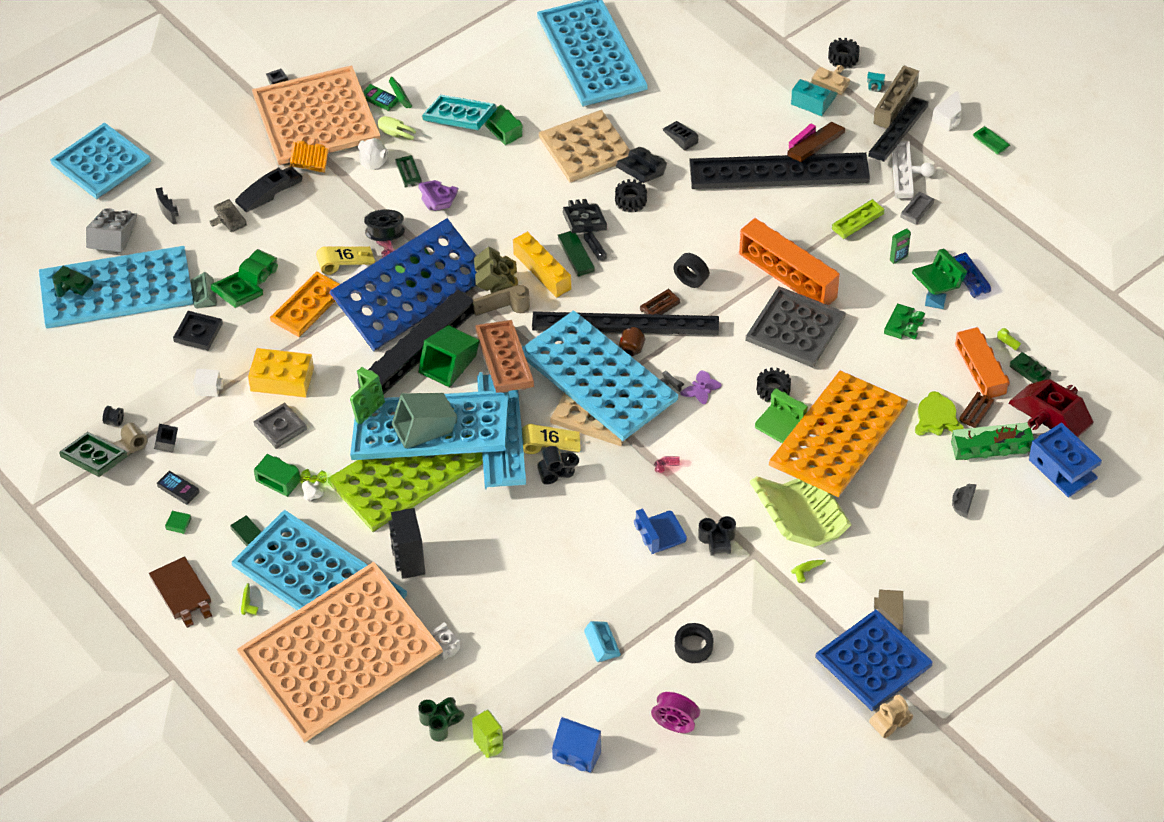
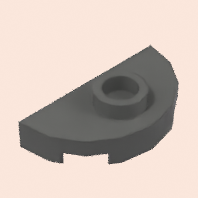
(962, 499)

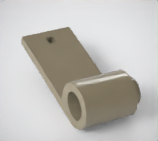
(514, 296)
(132, 438)

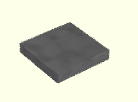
(280, 425)

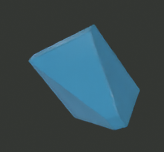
(935, 301)

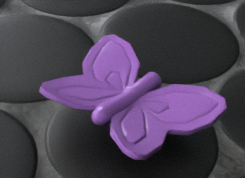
(701, 387)

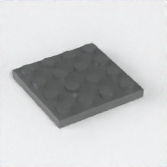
(795, 326)

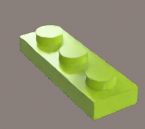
(858, 219)

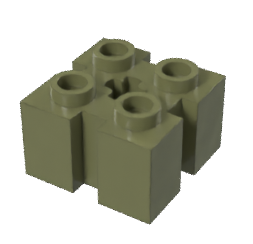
(494, 271)

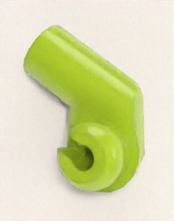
(1004, 336)

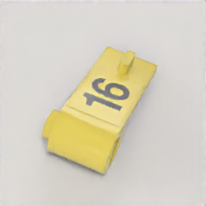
(333, 256)
(539, 436)

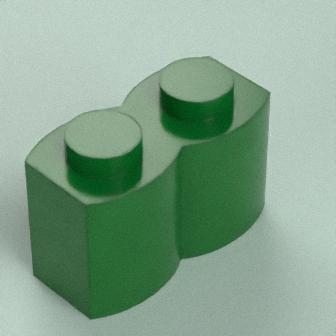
(258, 267)

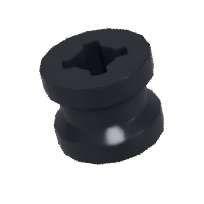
(113, 415)

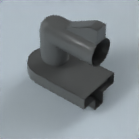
(674, 382)

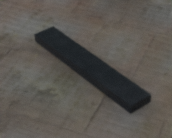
(898, 129)

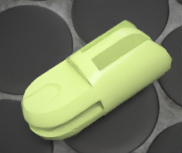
(395, 127)

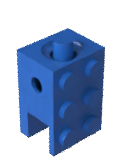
(1064, 459)

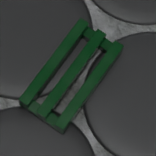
(411, 180)

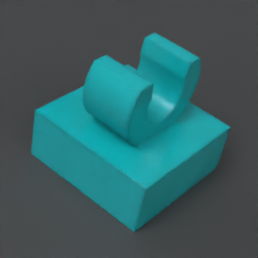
(875, 78)

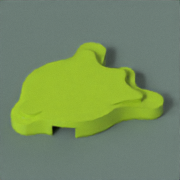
(936, 414)

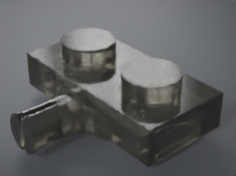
(228, 215)

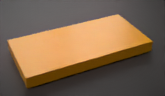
(305, 304)

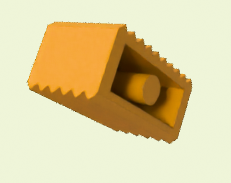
(309, 156)

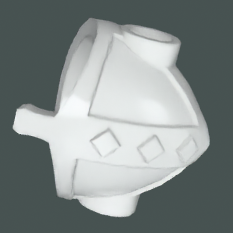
(372, 153)

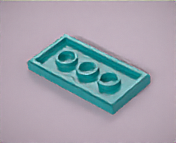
(459, 112)

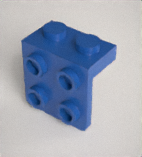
(659, 530)

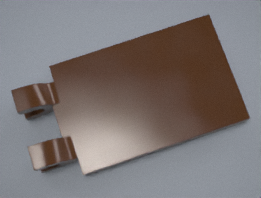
(181, 590)

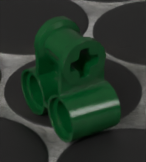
(442, 715)

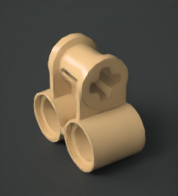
(891, 716)

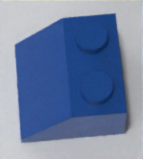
(576, 745)

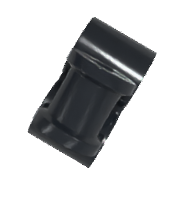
(556, 465)
(717, 534)

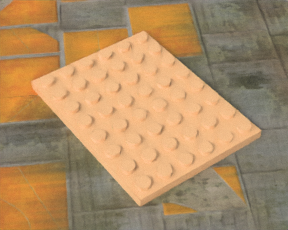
(339, 651)

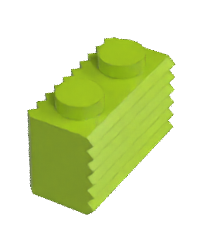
(487, 734)

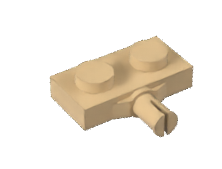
(831, 79)

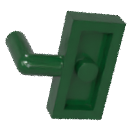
(69, 279)

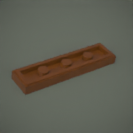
(816, 141)

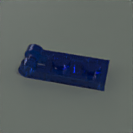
(973, 276)

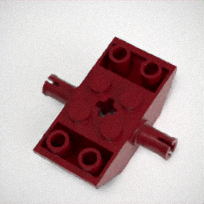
(1053, 404)

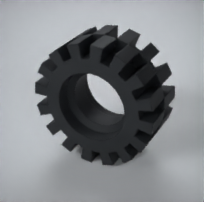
(847, 46)
(630, 203)
(772, 376)

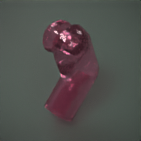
(387, 245)
(666, 461)

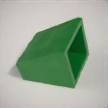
(447, 355)

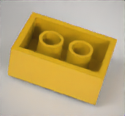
(281, 372)

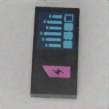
(178, 487)

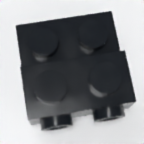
(642, 165)

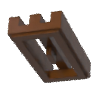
(662, 306)
(982, 399)

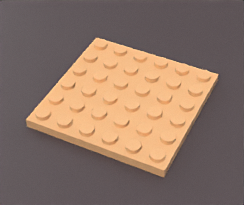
(316, 110)

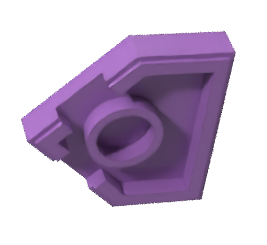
(437, 195)

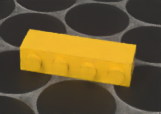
(542, 264)

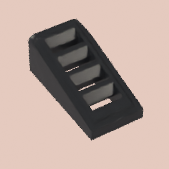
(685, 143)

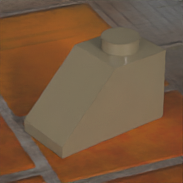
(890, 605)

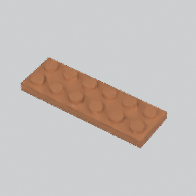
(504, 356)

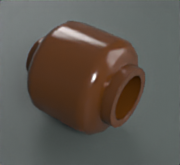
(632, 341)

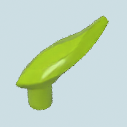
(804, 567)
(245, 607)

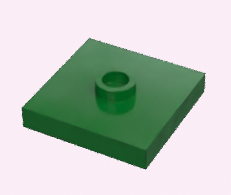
(236, 290)

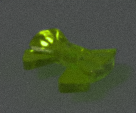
(320, 477)

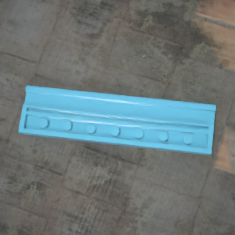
(507, 466)

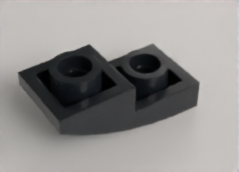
(166, 206)

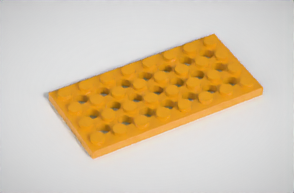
(851, 430)

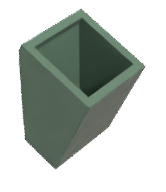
(423, 418)

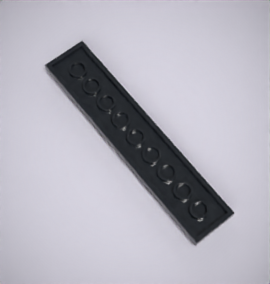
(778, 171)

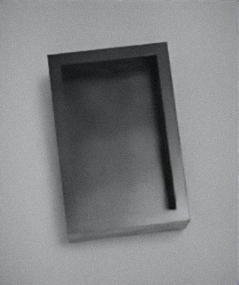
(406, 543)

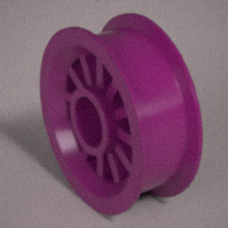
(675, 712)

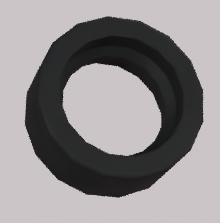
(696, 264)
(692, 629)

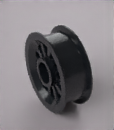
(384, 225)

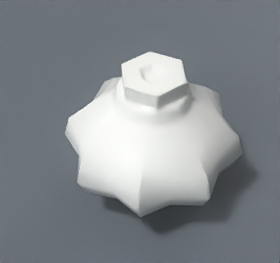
(312, 490)

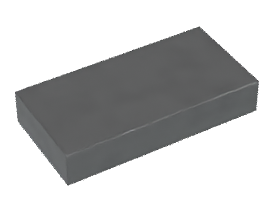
(917, 208)

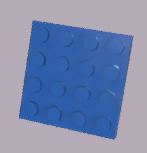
(873, 659)

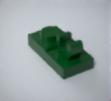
(1029, 368)

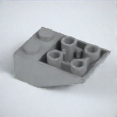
(110, 230)

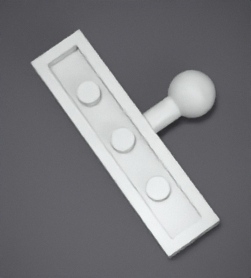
(903, 170)

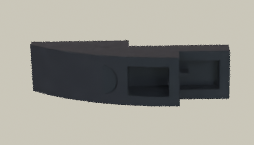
(266, 187)

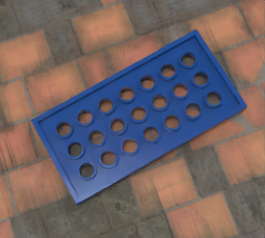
(387, 265)

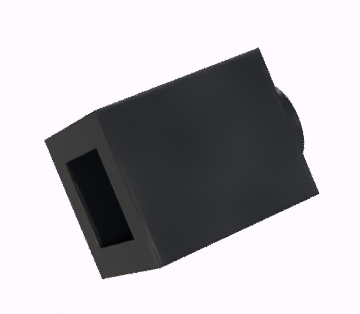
(166, 438)

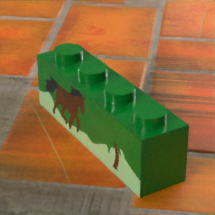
(992, 441)

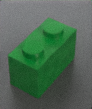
(504, 125)
(277, 475)

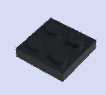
(198, 330)

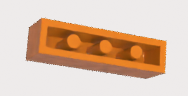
(982, 363)

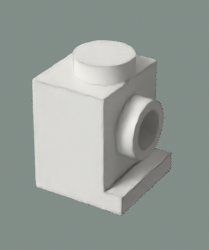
(447, 640)

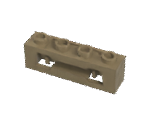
(896, 96)

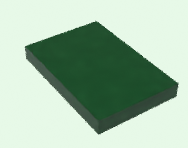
(93, 454)

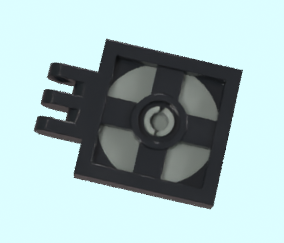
(584, 217)

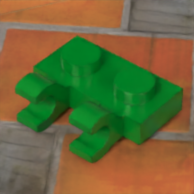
(899, 322)

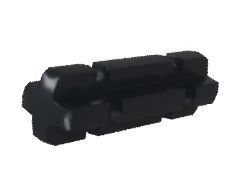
(595, 246)

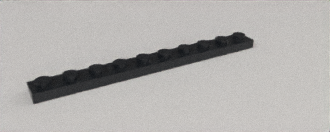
(645, 322)

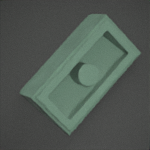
(202, 292)

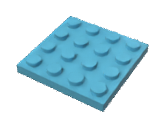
(100, 160)

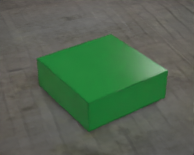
(178, 522)

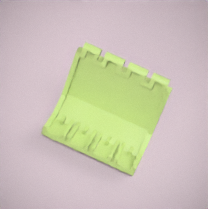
(802, 511)

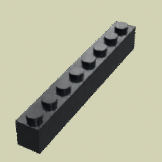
(408, 350)

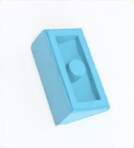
(601, 641)

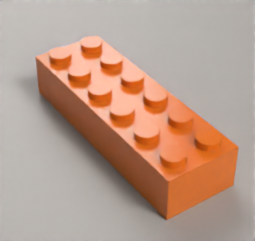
(788, 262)

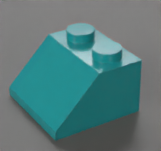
(812, 97)

